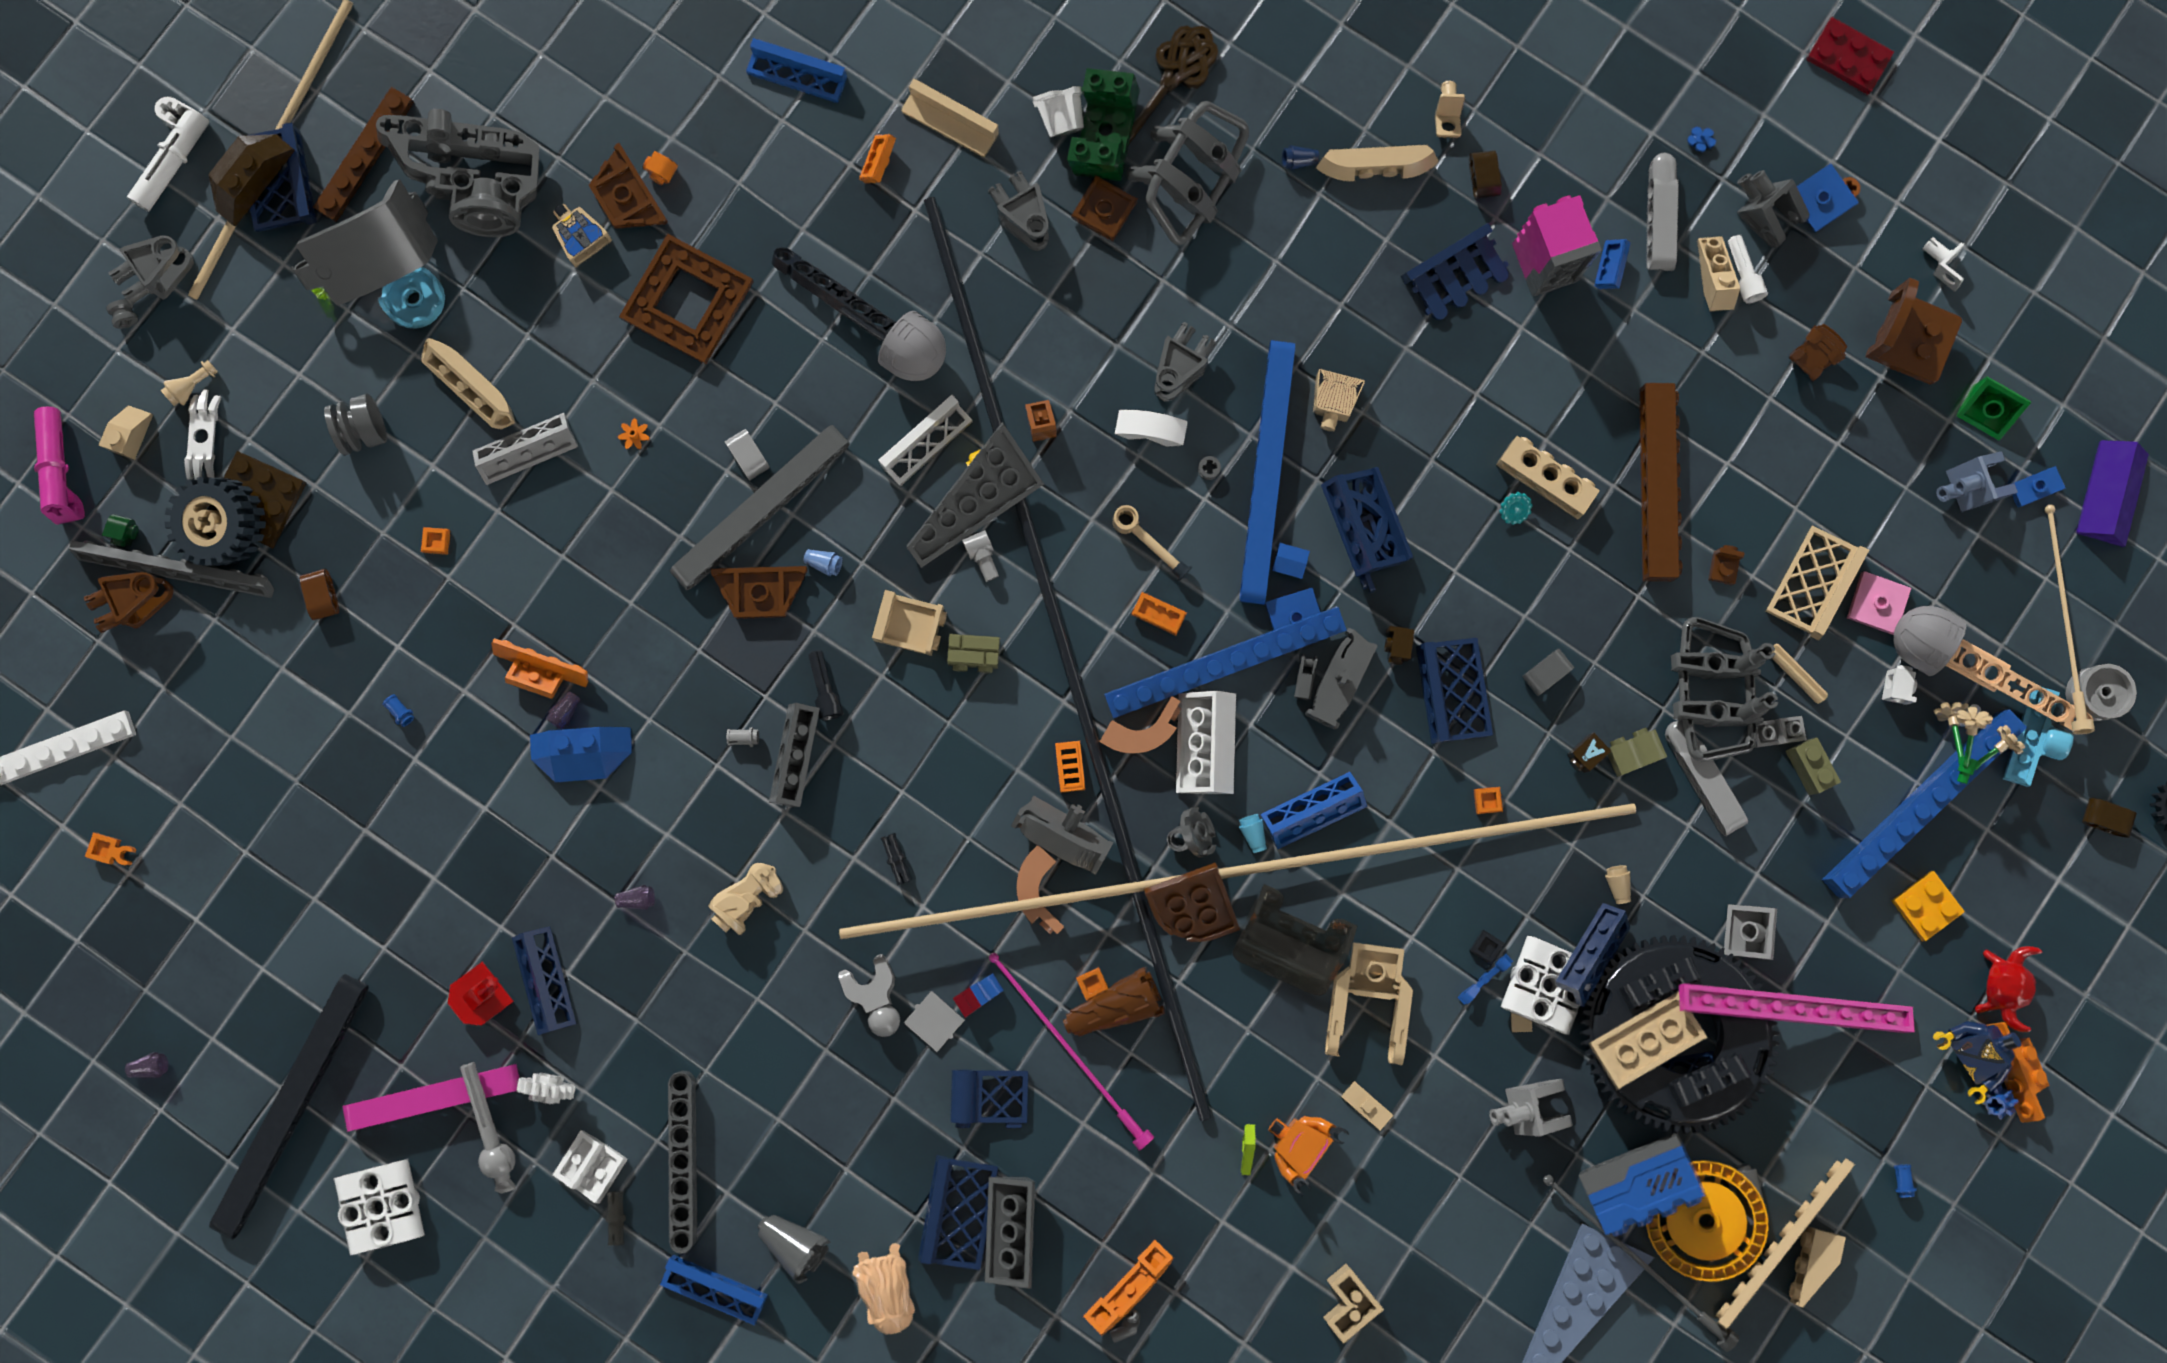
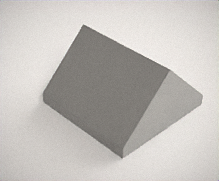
(1750, 931)

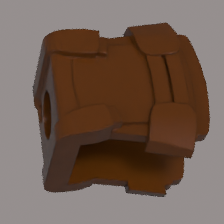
(1819, 351)

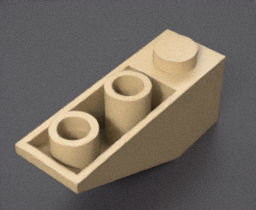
(1718, 275)
(1817, 1261)

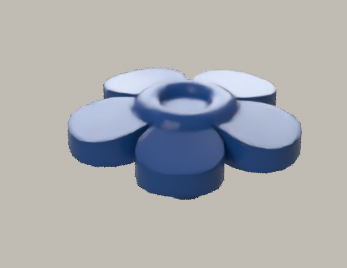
(1702, 139)

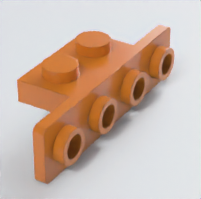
(536, 671)
(2025, 1079)

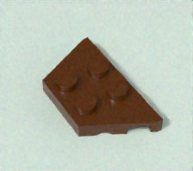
(624, 193)
(759, 590)

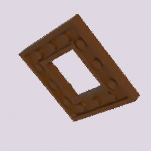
(670, 257)

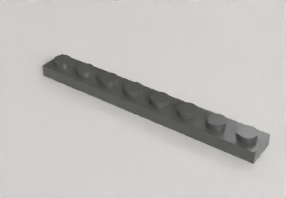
(165, 567)

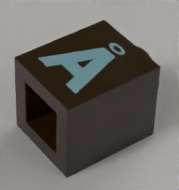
(1588, 753)

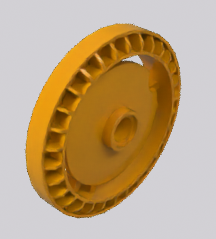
(1722, 1236)

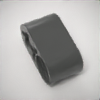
(1548, 672)

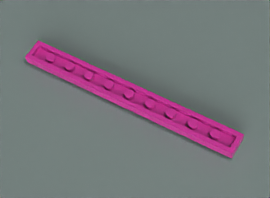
(1795, 1008)

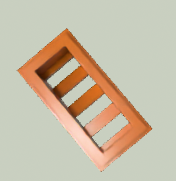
(1072, 787)

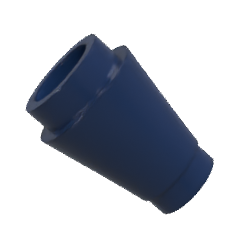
(1299, 157)

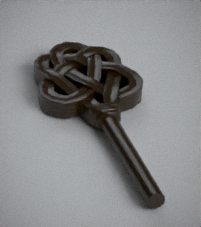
(1185, 66)

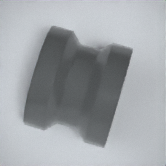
(122, 314)

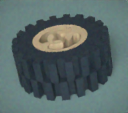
(234, 522)

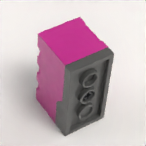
(1556, 245)

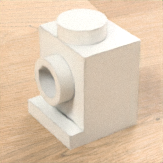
(1900, 685)

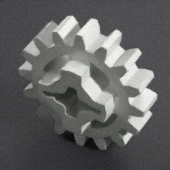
(546, 1088)

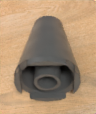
(793, 1246)

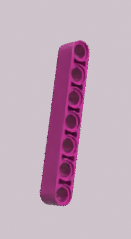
(427, 1098)

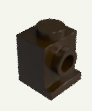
(1399, 644)

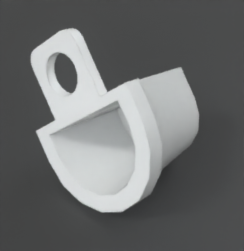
(1061, 111)

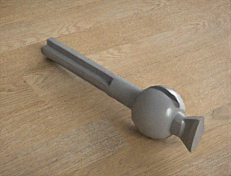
(496, 1158)

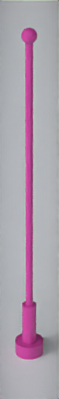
(1142, 1138)

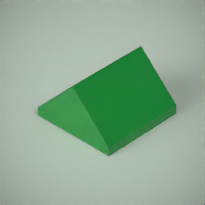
(1992, 407)

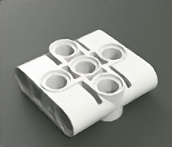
(1523, 1003)
(399, 1228)

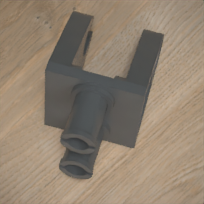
(1765, 195)
(1023, 212)
(153, 268)
(1181, 364)

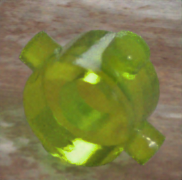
(320, 293)

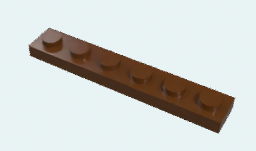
(359, 158)

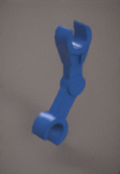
(1471, 992)

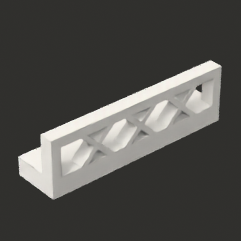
(918, 434)

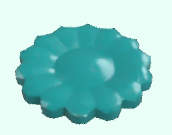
(1515, 508)

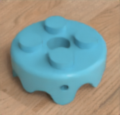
(428, 308)

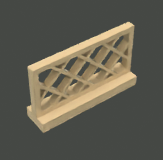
(1832, 597)

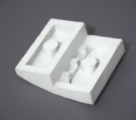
(590, 1166)

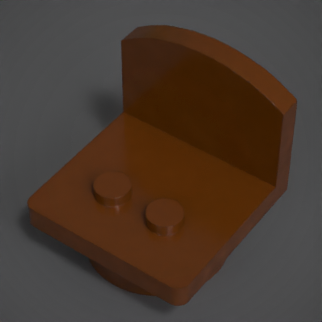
(1915, 335)

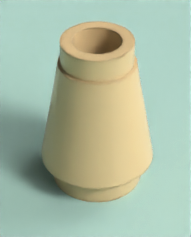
(1619, 883)

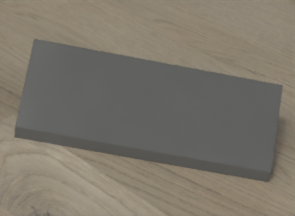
(1010, 1231)

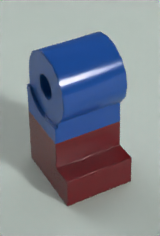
(978, 995)

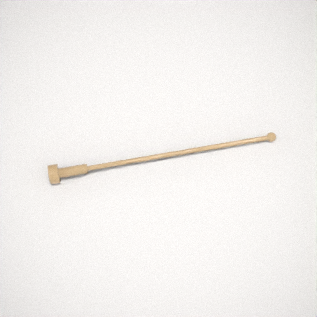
(2082, 724)

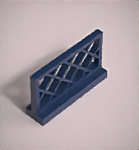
(299, 182)
(1434, 695)
(935, 1213)

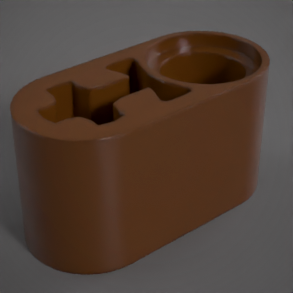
(319, 594)

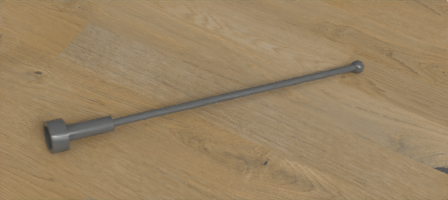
(1726, 1338)

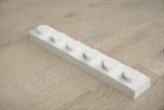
(65, 746)

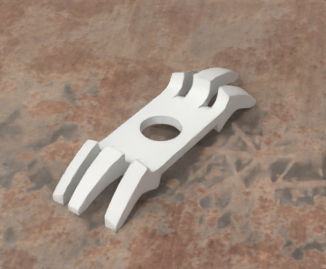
(202, 420)

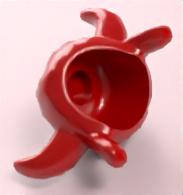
(2010, 986)

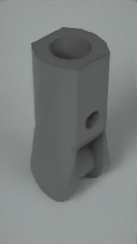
(1305, 681)

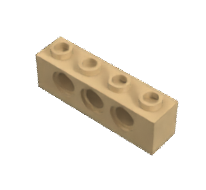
(1534, 477)

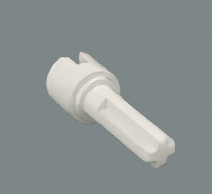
(1751, 284)

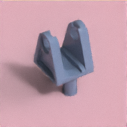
(1973, 485)

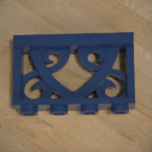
(1358, 541)

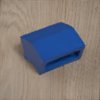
(1290, 560)

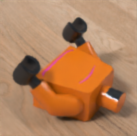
(1302, 1147)

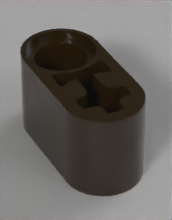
(1485, 174)
(2109, 817)

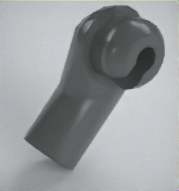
(1128, 1327)

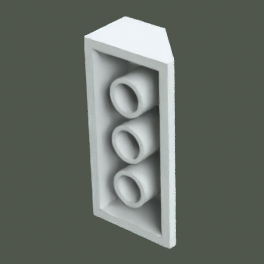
(1206, 743)

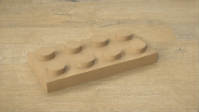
(1646, 1041)

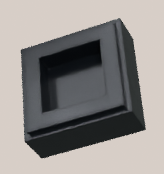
(1487, 947)

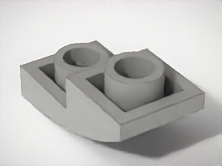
(1780, 732)

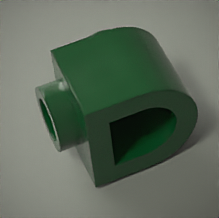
(120, 530)

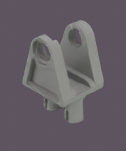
(1524, 1110)

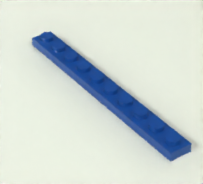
(1225, 662)

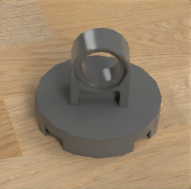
(1196, 832)

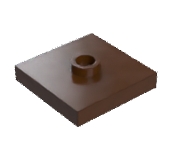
(1104, 208)

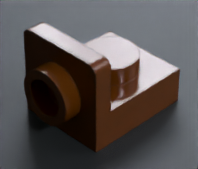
(1725, 564)

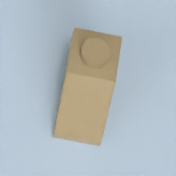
(126, 432)

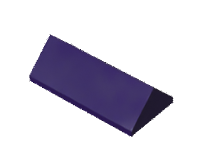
(2113, 491)

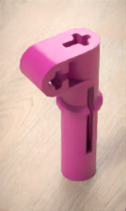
(56, 499)

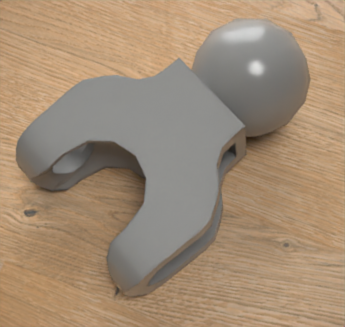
(874, 997)

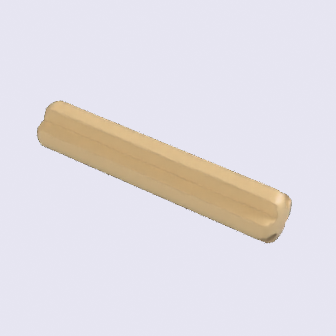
(1799, 675)

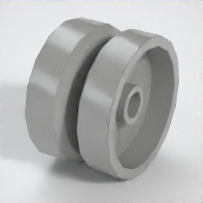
(2106, 689)

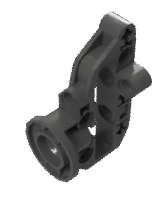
(484, 204)

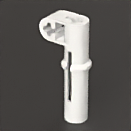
(171, 152)

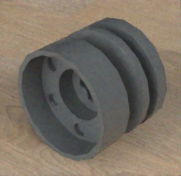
(356, 424)

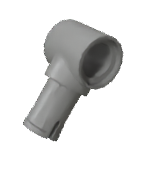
(979, 549)

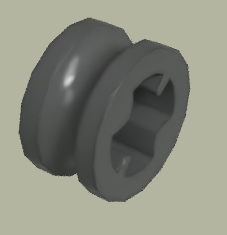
(1209, 459)

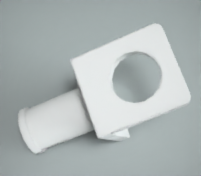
(1944, 257)

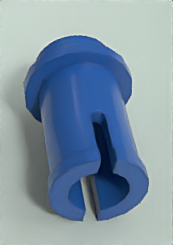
(398, 710)
(1904, 1181)

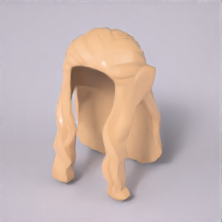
(885, 1290)

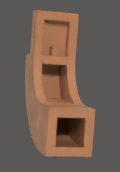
(1141, 741)
(1028, 883)

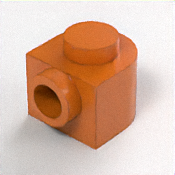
(660, 168)

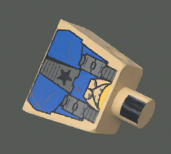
(579, 234)

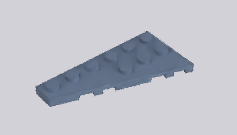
(1585, 1290)

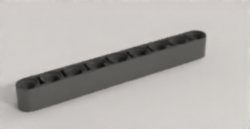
(759, 507)

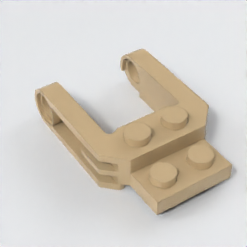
(1376, 974)

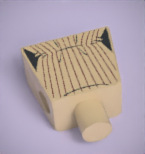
(1335, 397)

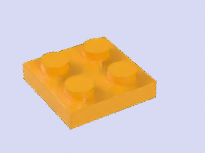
(1927, 906)

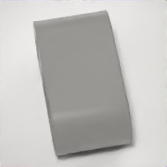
(747, 454)

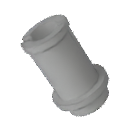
(743, 737)

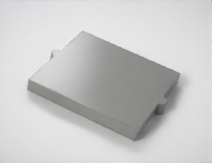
(934, 1021)

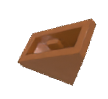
(1041, 420)

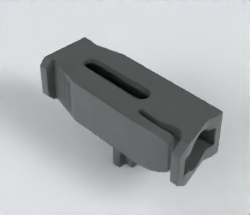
(1341, 679)
(1063, 834)

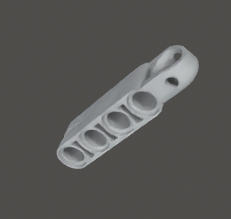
(1662, 213)
(1707, 782)

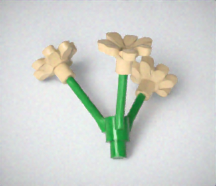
(1958, 714)

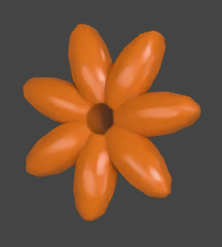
(638, 434)

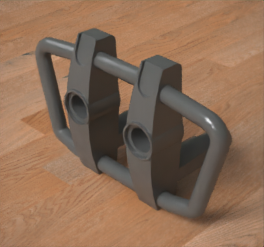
(1176, 183)
(1725, 667)

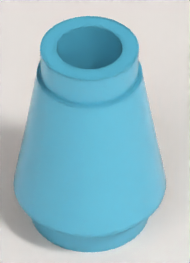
(1253, 831)

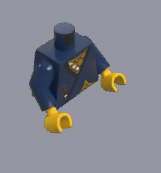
(1982, 1052)

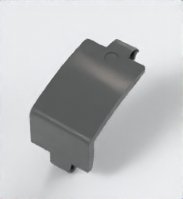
(368, 247)

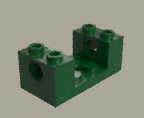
(1113, 103)

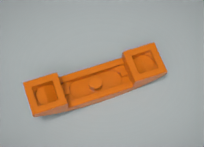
(1130, 1289)

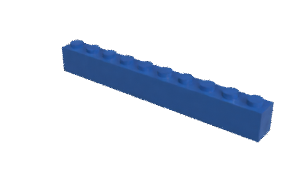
(1915, 812)

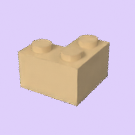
(1357, 1304)

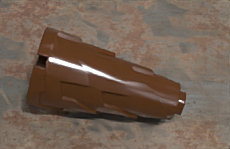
(1121, 1004)

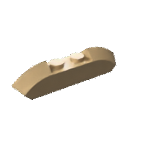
(1389, 161)
(467, 383)

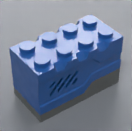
(1642, 1184)

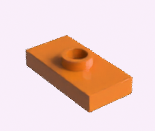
(877, 158)
(1159, 613)

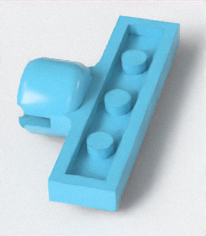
(2039, 740)

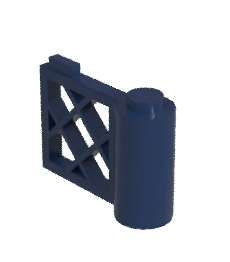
(968, 1102)

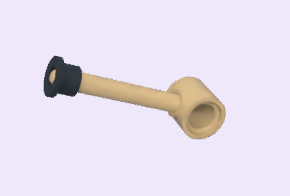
(1179, 568)

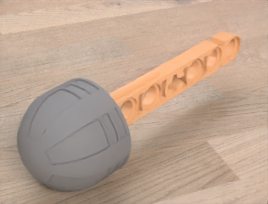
(1933, 638)

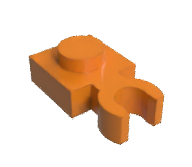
(107, 849)

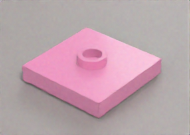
(1878, 602)

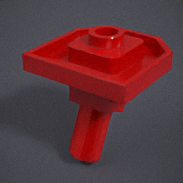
(477, 996)

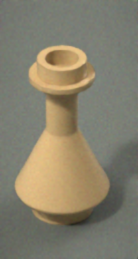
(180, 389)

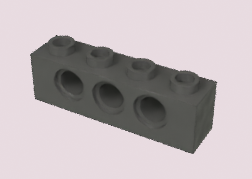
(794, 755)

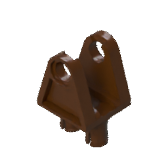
(129, 599)

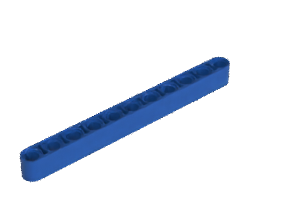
(1267, 472)

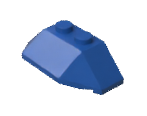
(581, 752)

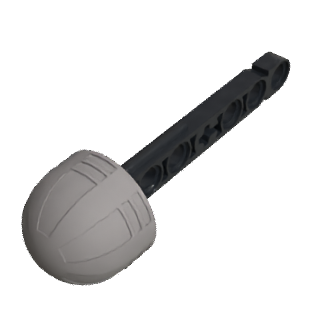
(910, 347)

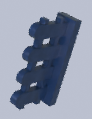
(1467, 266)

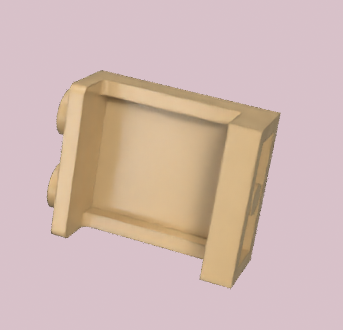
(909, 623)

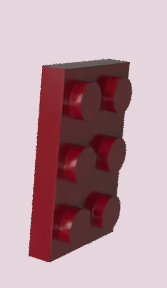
(1849, 55)

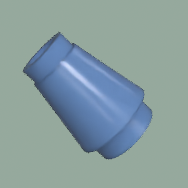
(823, 561)

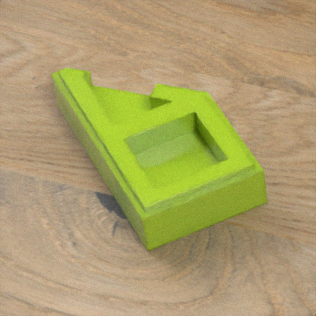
(1248, 1149)

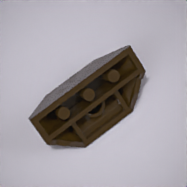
(246, 173)

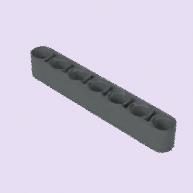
(679, 1173)

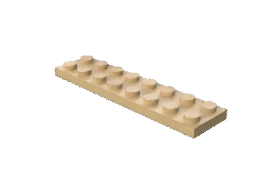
(1789, 1234)

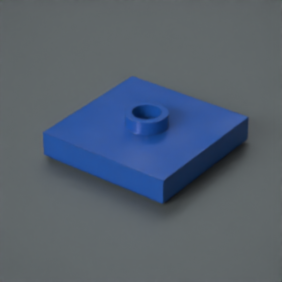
(1826, 197)
(1292, 608)

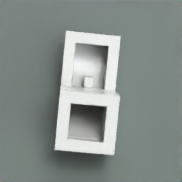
(1152, 426)

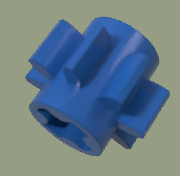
(2000, 1102)

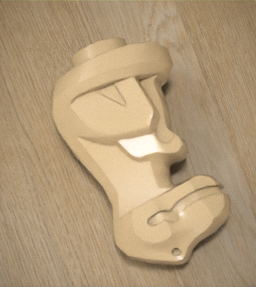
(737, 902)

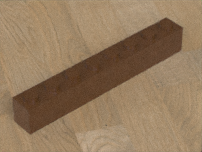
(1659, 482)

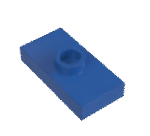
(1612, 264)
(2038, 486)

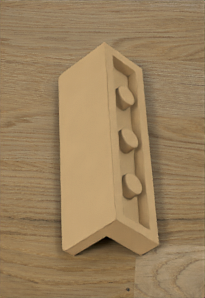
(950, 118)

